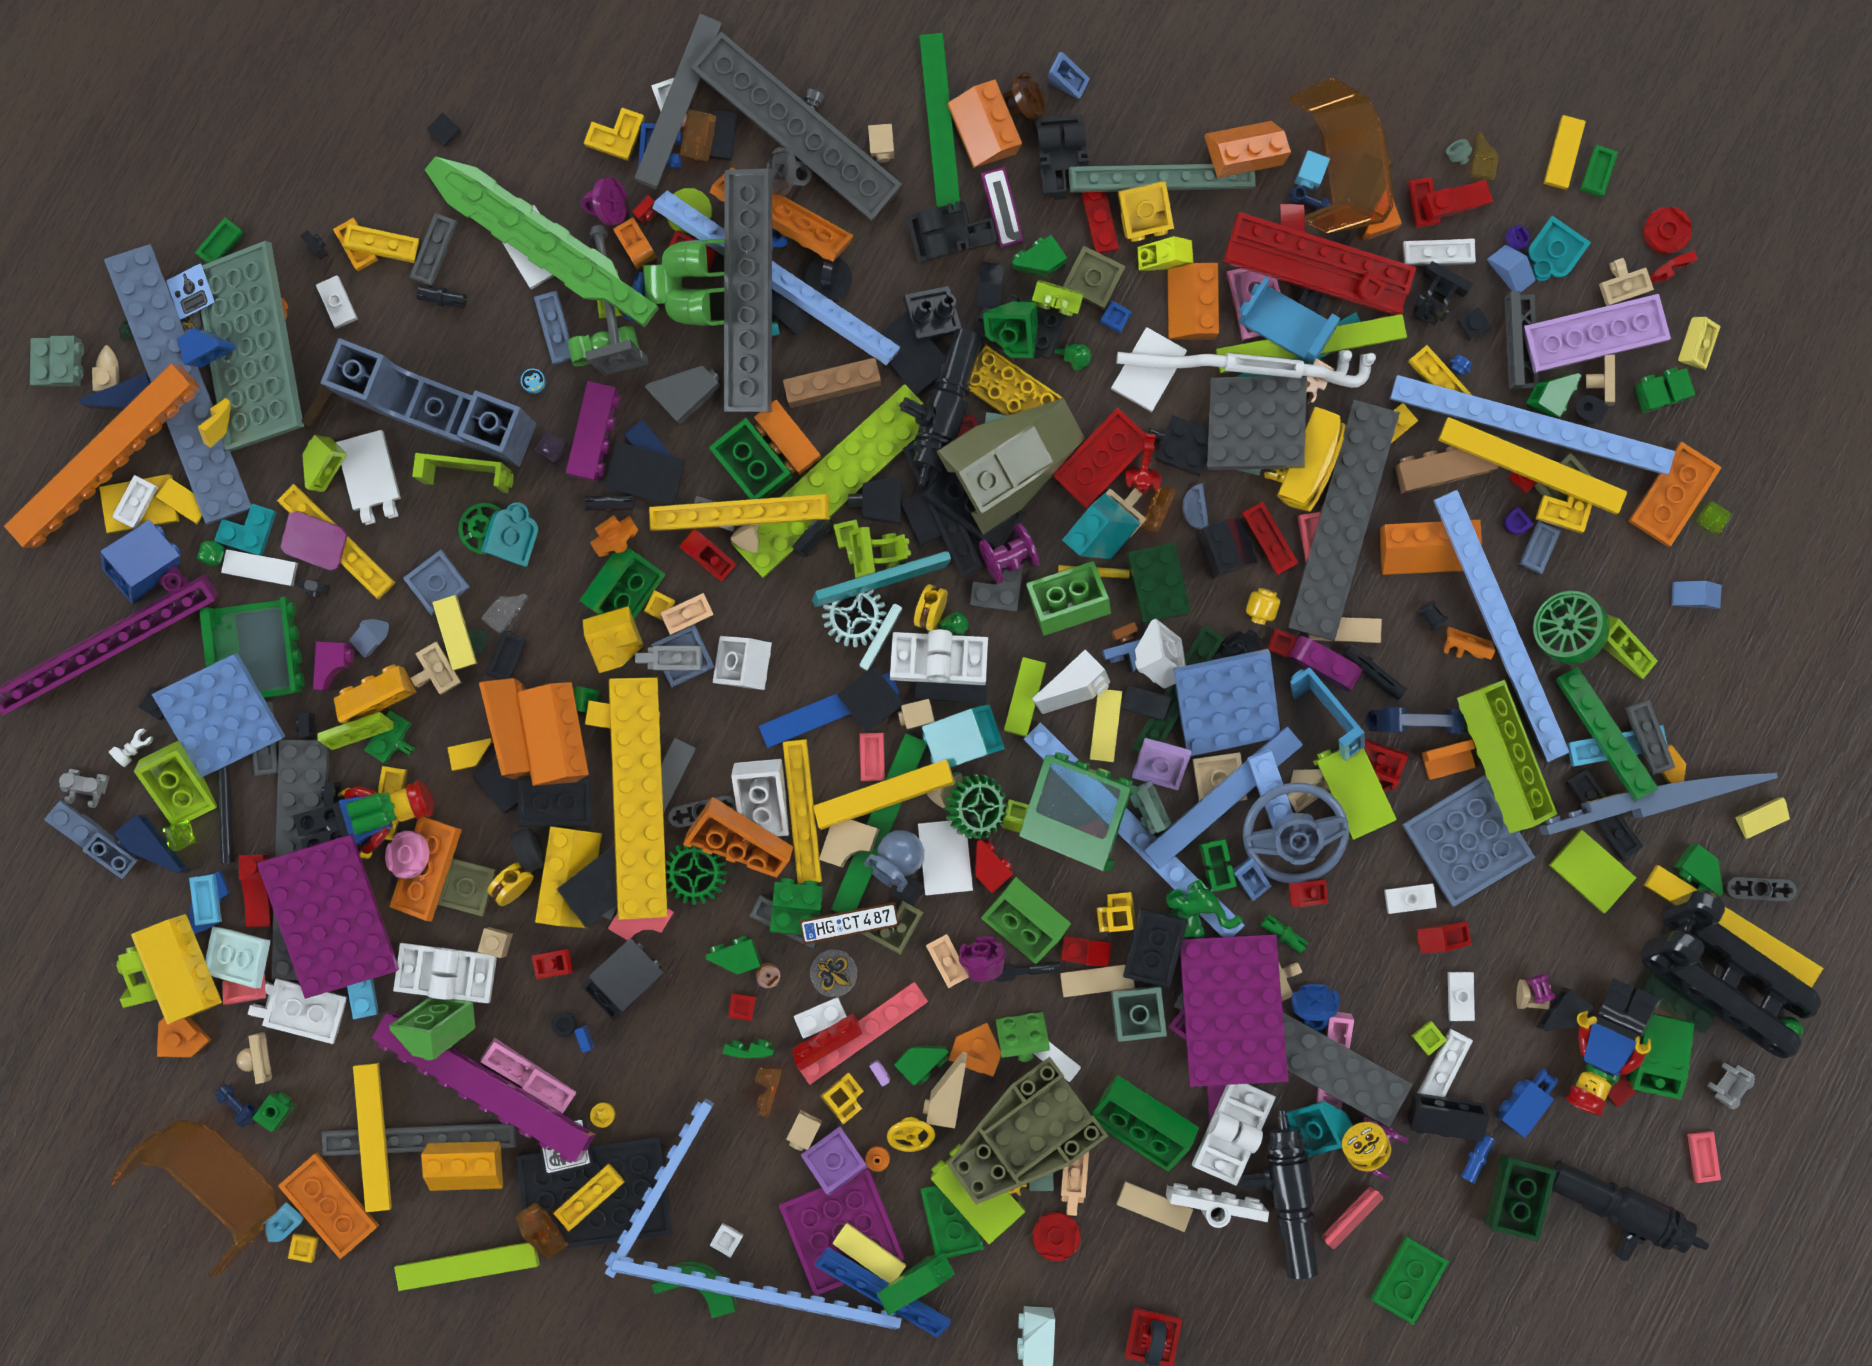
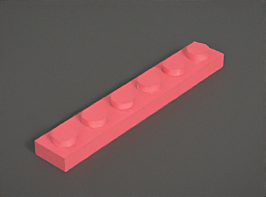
(872, 1026)

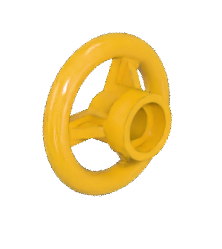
(909, 1130)

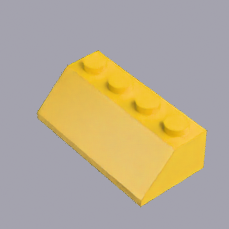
(565, 856)
(176, 968)

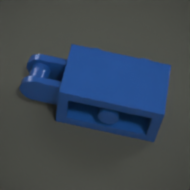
(1527, 1103)

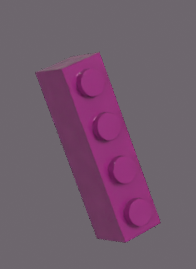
(593, 431)

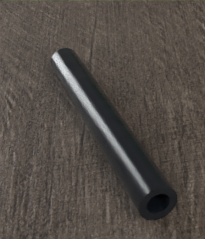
(225, 815)

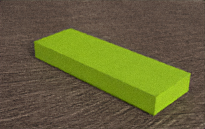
(355, 731)

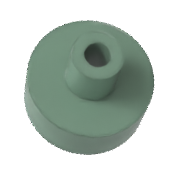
(1459, 151)

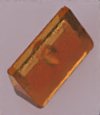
(698, 136)
(1158, 509)

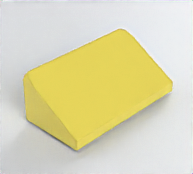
(1699, 342)
(1763, 817)

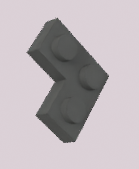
(999, 596)

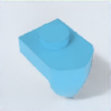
(282, 1223)

